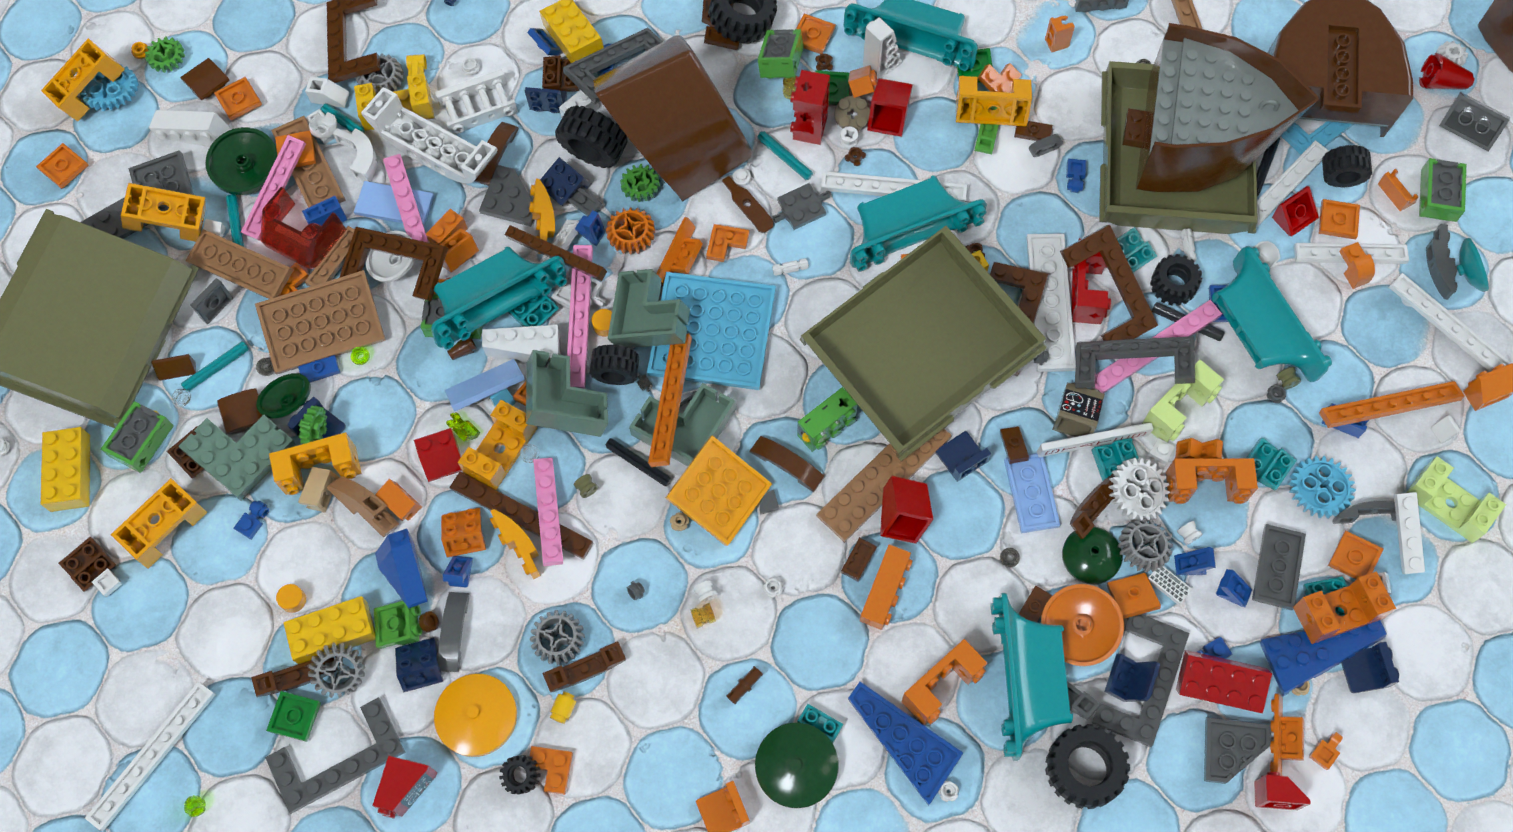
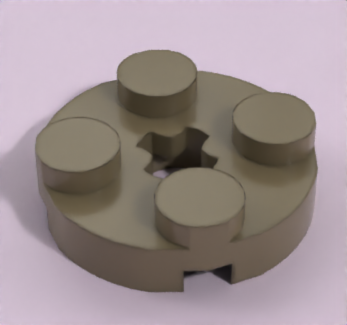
(850, 103)

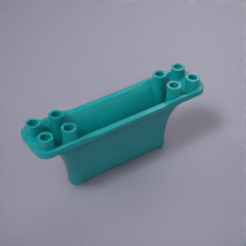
(918, 30)
(910, 218)
(491, 291)
(1266, 320)
(1033, 675)

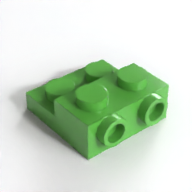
(396, 624)

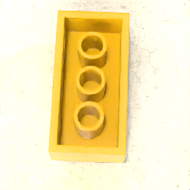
(571, 30)
(65, 469)
(341, 623)

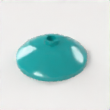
(1472, 266)

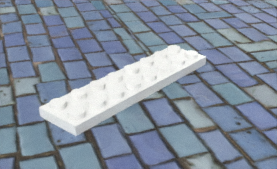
(1054, 312)

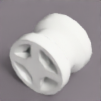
(847, 142)
(1189, 532)
(705, 592)

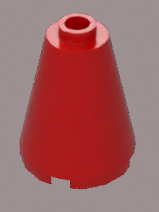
(1444, 74)

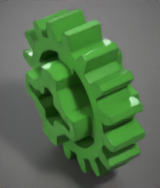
(165, 54)
(640, 183)
(313, 425)

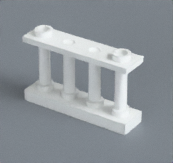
(471, 88)

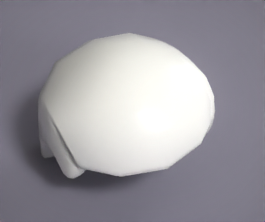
(323, 125)
(1268, 253)

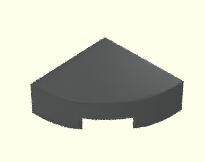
(769, 503)

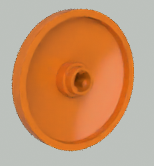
(1090, 623)

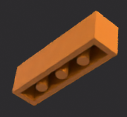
(885, 587)

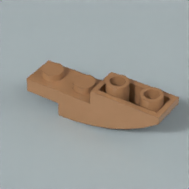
(361, 500)

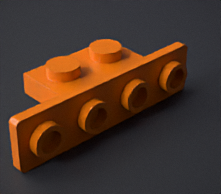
(681, 251)
(1288, 736)

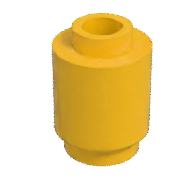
(562, 707)

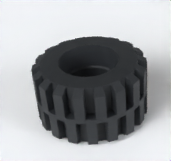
(1347, 166)
(1179, 267)
(614, 364)

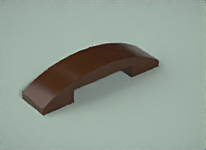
(500, 138)
(788, 461)
(1091, 508)
(585, 668)
(284, 680)

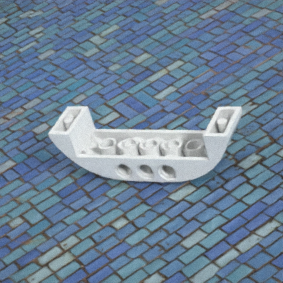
(425, 140)

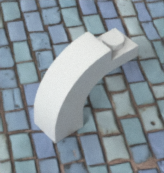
(366, 162)

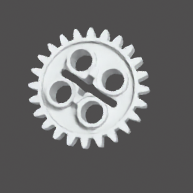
(1139, 489)

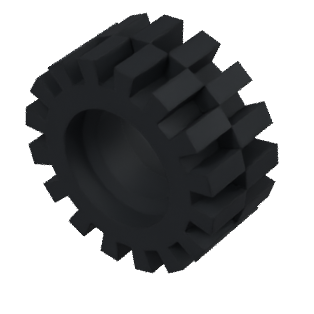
(531, 774)

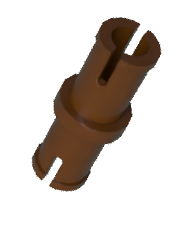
(744, 685)

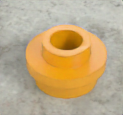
(139, 49)

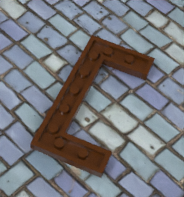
(338, 66)
(1107, 244)
(431, 255)
(1029, 280)

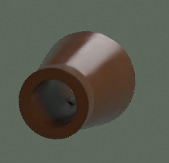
(462, 348)

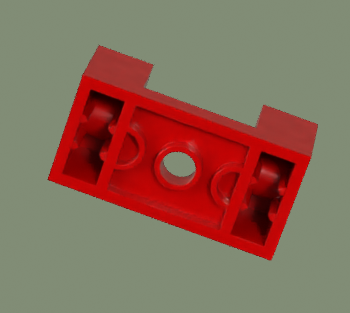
(810, 106)
(1086, 304)

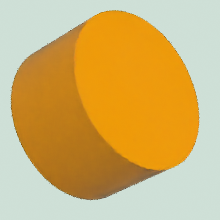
(601, 322)
(291, 598)

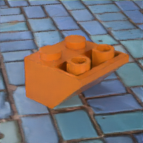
(1490, 387)

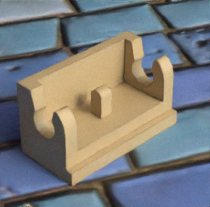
(315, 491)

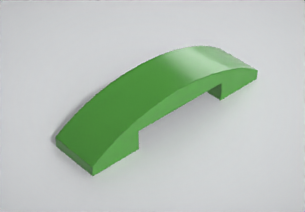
(986, 137)

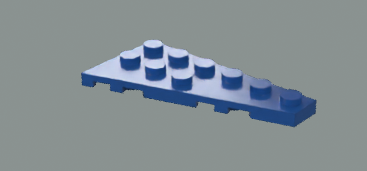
(1297, 660)
(915, 748)

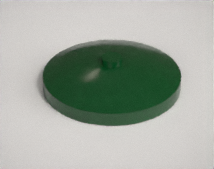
(240, 160)
(796, 765)

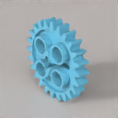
(106, 94)
(1309, 496)

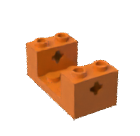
(1237, 472)
(1362, 603)
(963, 661)

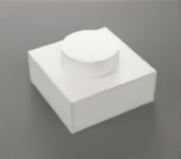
(1161, 451)
(107, 582)

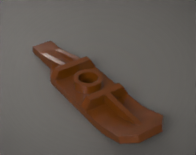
(755, 211)

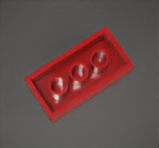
(1223, 681)

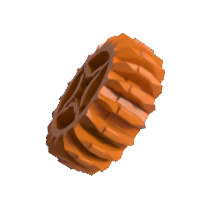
(622, 237)

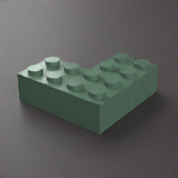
(639, 316)
(558, 405)
(694, 426)
(240, 463)

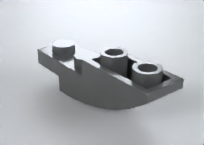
(1440, 265)

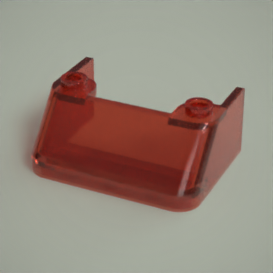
(303, 247)

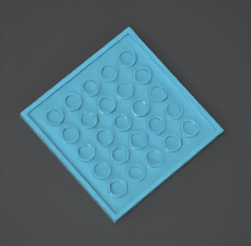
(726, 326)

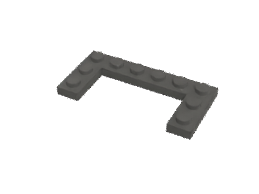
(581, 71)
(1180, 347)
(1146, 725)
(298, 794)

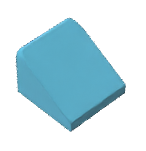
(502, 395)

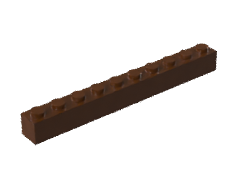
(550, 250)

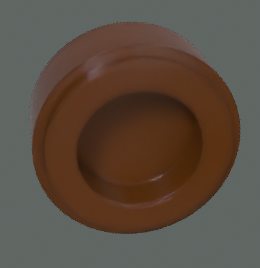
(428, 621)

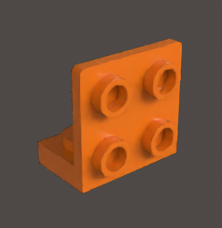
(462, 532)
(723, 810)

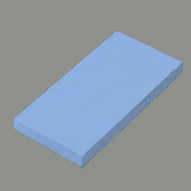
(380, 203)
(484, 385)
(1032, 494)

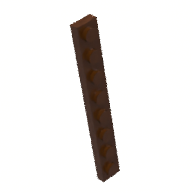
(519, 513)

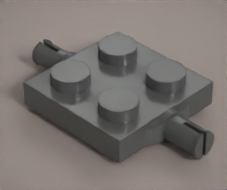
(801, 206)

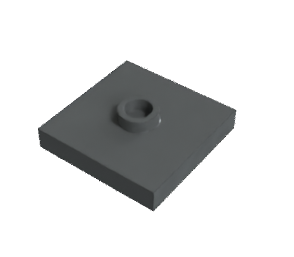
(211, 301)

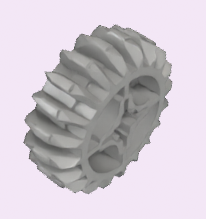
(381, 78)
(1152, 559)
(560, 621)
(344, 672)

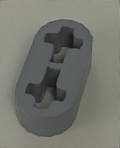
(1045, 145)

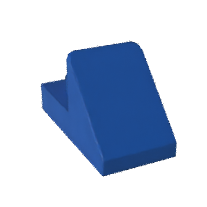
(591, 227)
(1195, 562)
(458, 571)
(1234, 588)

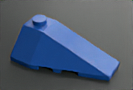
(400, 566)

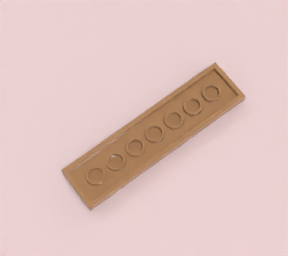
(864, 493)

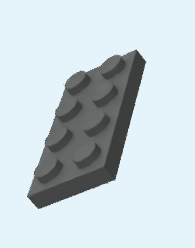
(1279, 567)

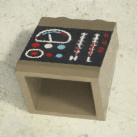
(1078, 411)

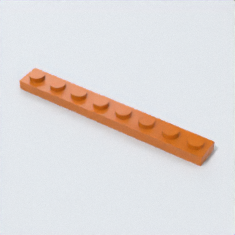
(669, 404)
(1391, 404)

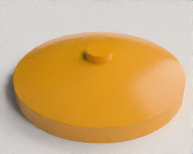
(475, 715)

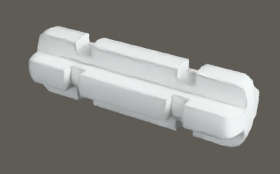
(1188, 244)
(791, 266)

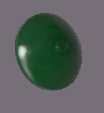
(283, 396)
(1086, 565)

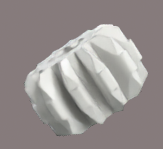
(1453, 52)

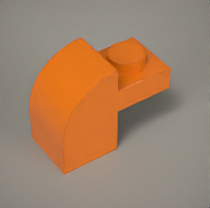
(1360, 266)
(1194, 449)

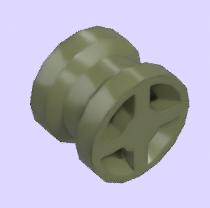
(1288, 378)
(585, 486)

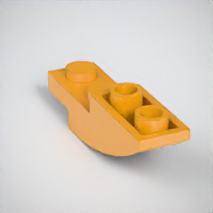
(542, 211)
(517, 539)

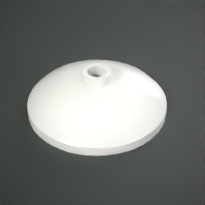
(388, 267)

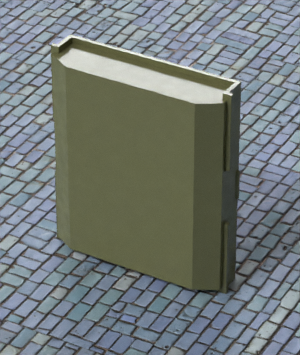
(1218, 209)
(86, 318)
(924, 341)

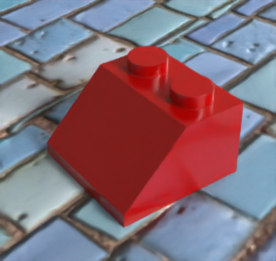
(439, 454)
(1279, 793)

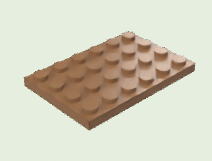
(320, 322)

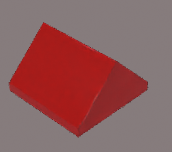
(1296, 212)

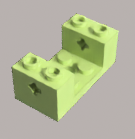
(1168, 420)
(1469, 516)

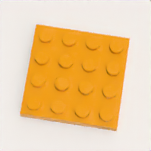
(718, 490)

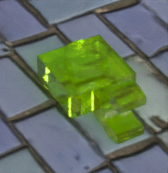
(464, 429)

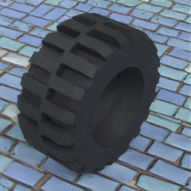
(740, 26)
(591, 136)
(1110, 751)

